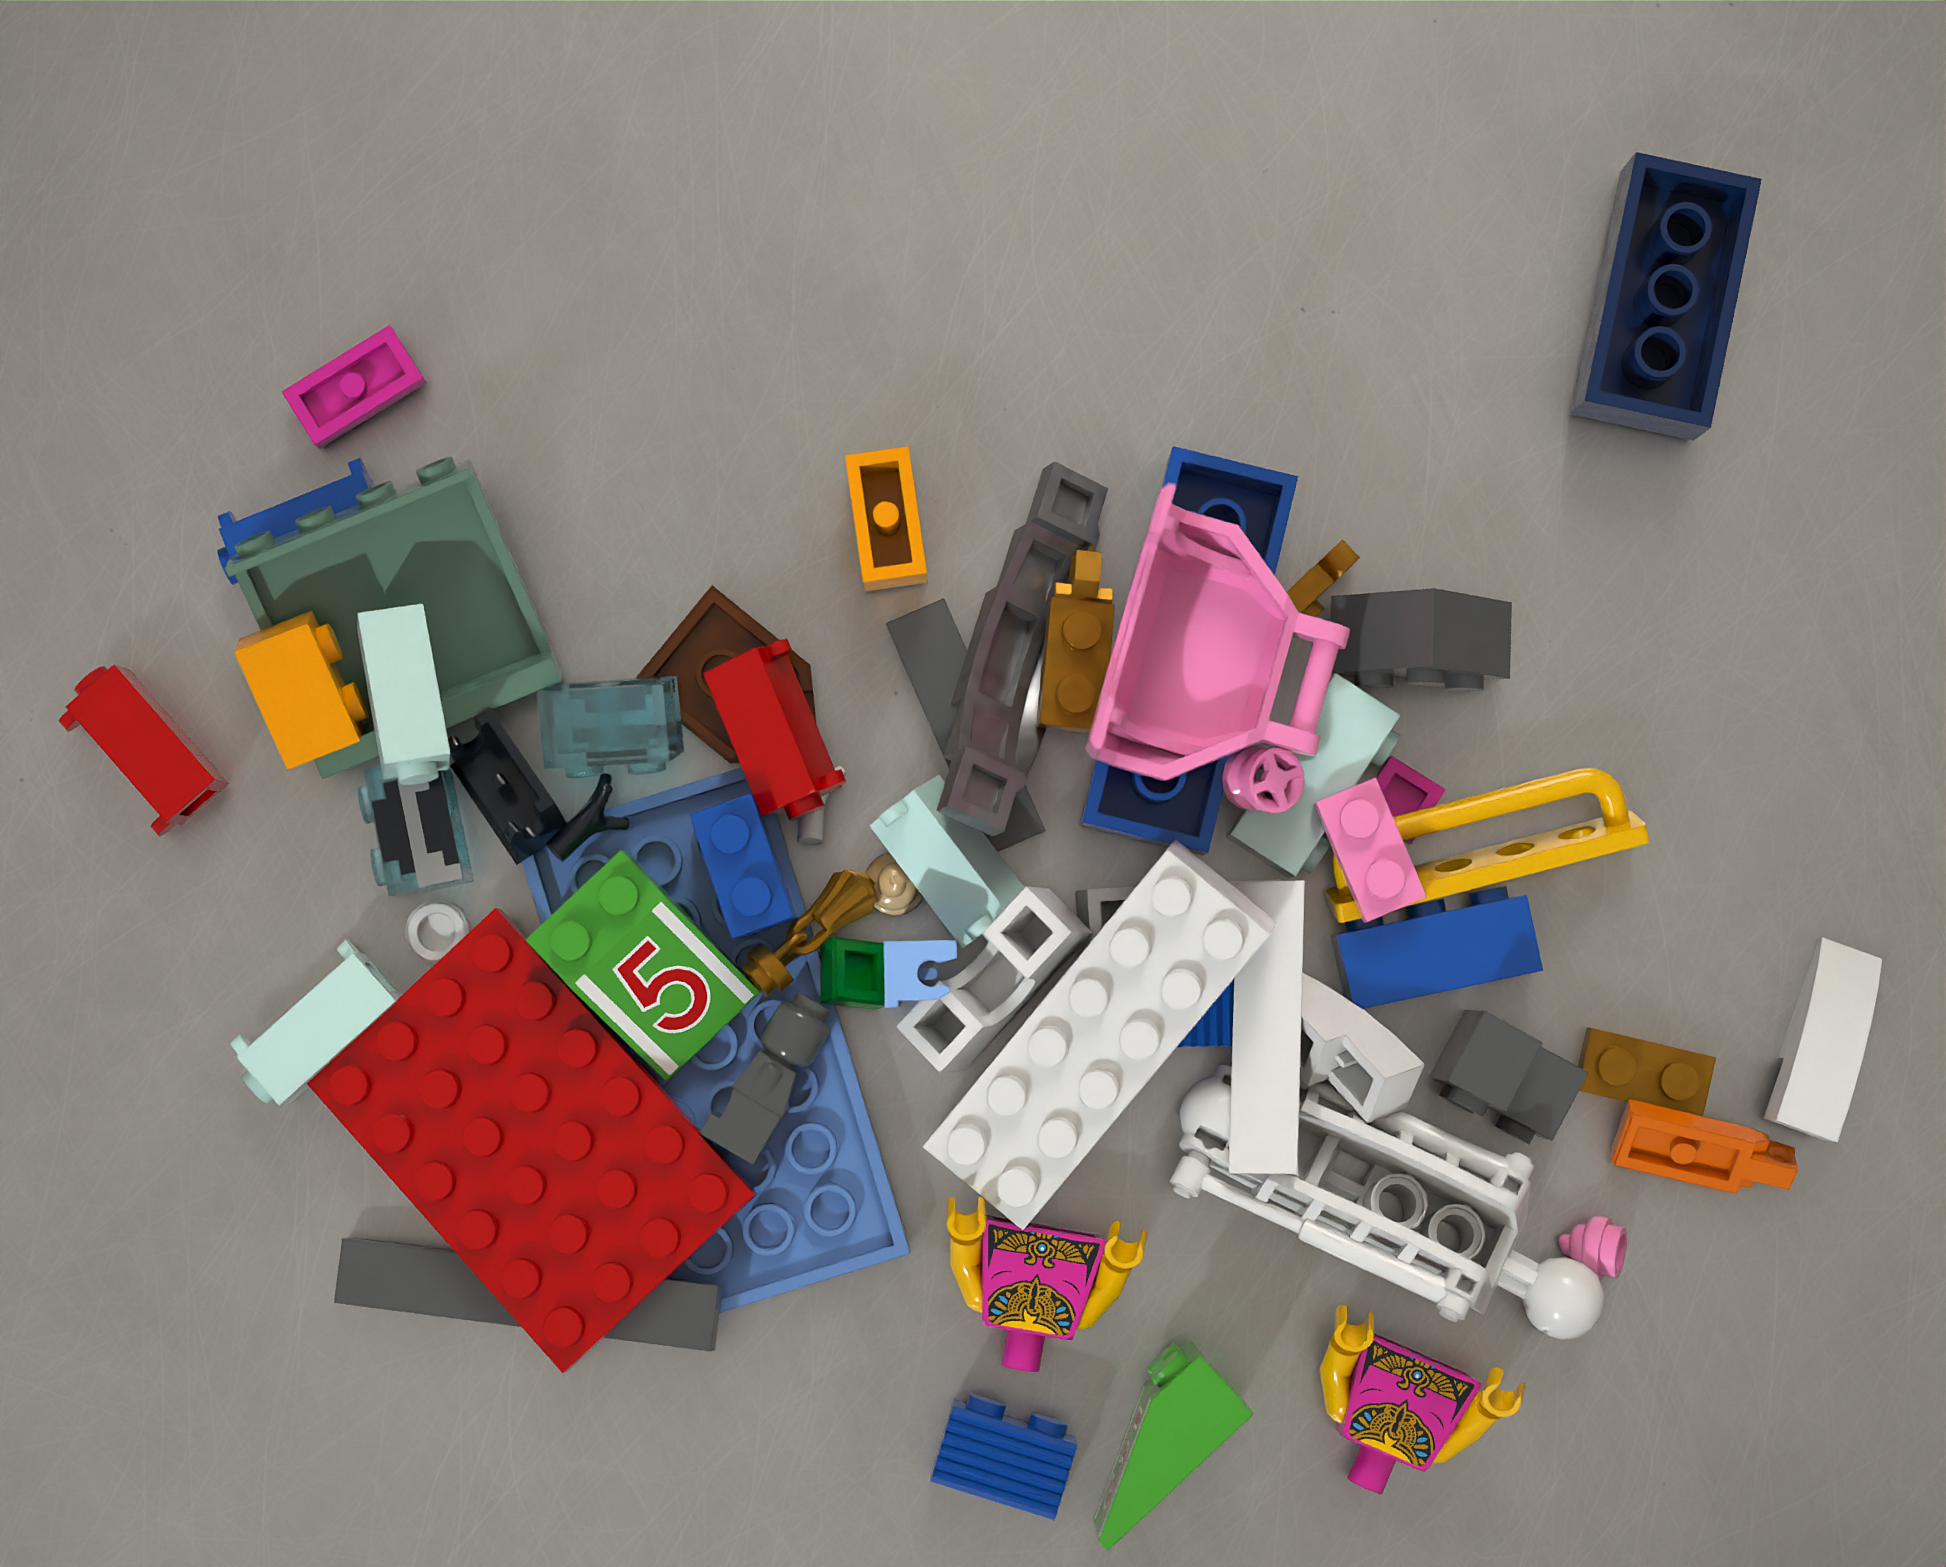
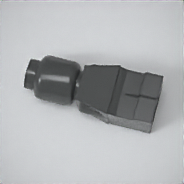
(767, 1085)

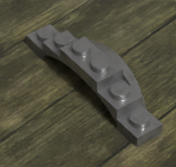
(1001, 674)

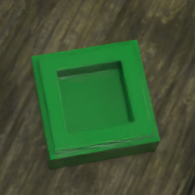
(852, 973)

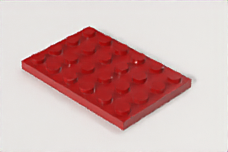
(532, 1140)

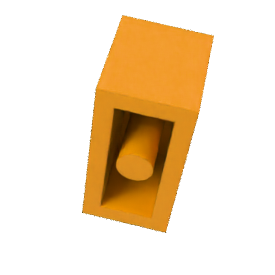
(886, 518)
(301, 688)

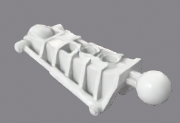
(1488, 1213)

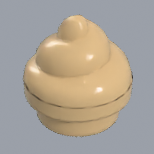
(894, 889)

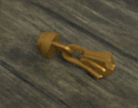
(844, 900)

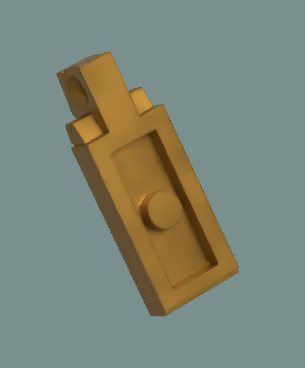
(1076, 647)

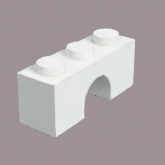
(1022, 955)

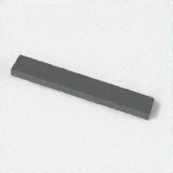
(443, 1286)

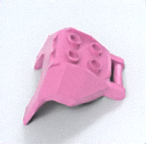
(1205, 653)

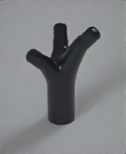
(587, 822)

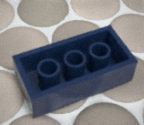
(1666, 296)

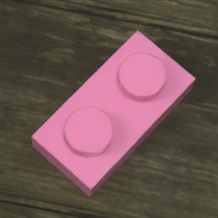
(1369, 850)

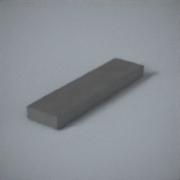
(933, 660)

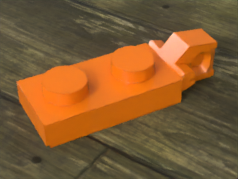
(1700, 1149)

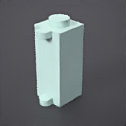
(403, 693)
(948, 862)
(315, 1028)

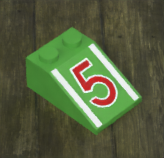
(643, 965)
(1175, 1427)

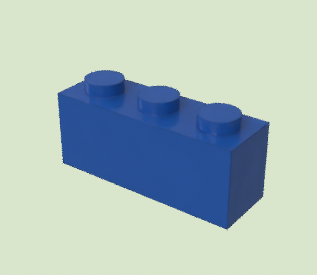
(1437, 949)

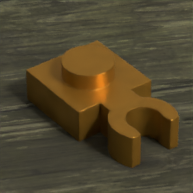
(1320, 578)

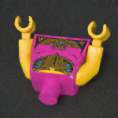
(1036, 1278)
(1403, 1402)

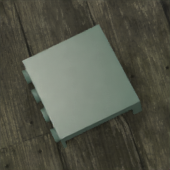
(401, 549)

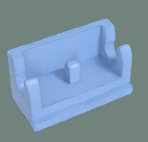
(904, 969)

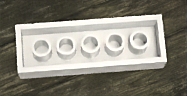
(1100, 1034)

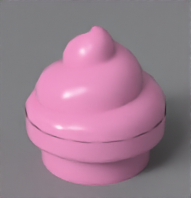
(1597, 1245)

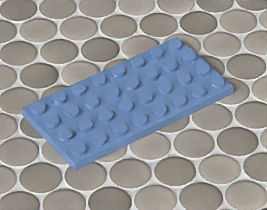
(822, 1177)

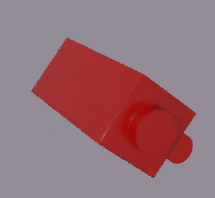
(774, 731)
(144, 744)

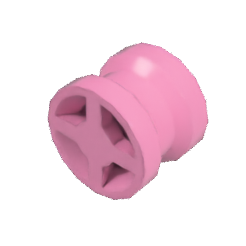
(1279, 783)

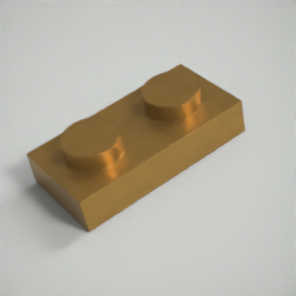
(1645, 1071)

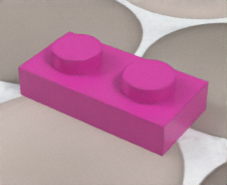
(354, 387)

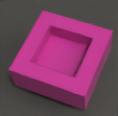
(1406, 789)

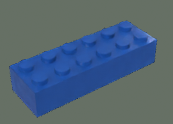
(1189, 803)

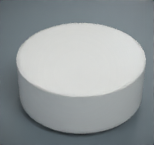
(435, 929)

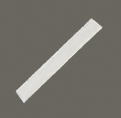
(1268, 1038)

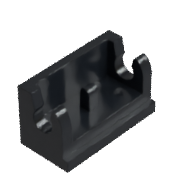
(505, 788)

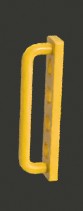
(1516, 858)

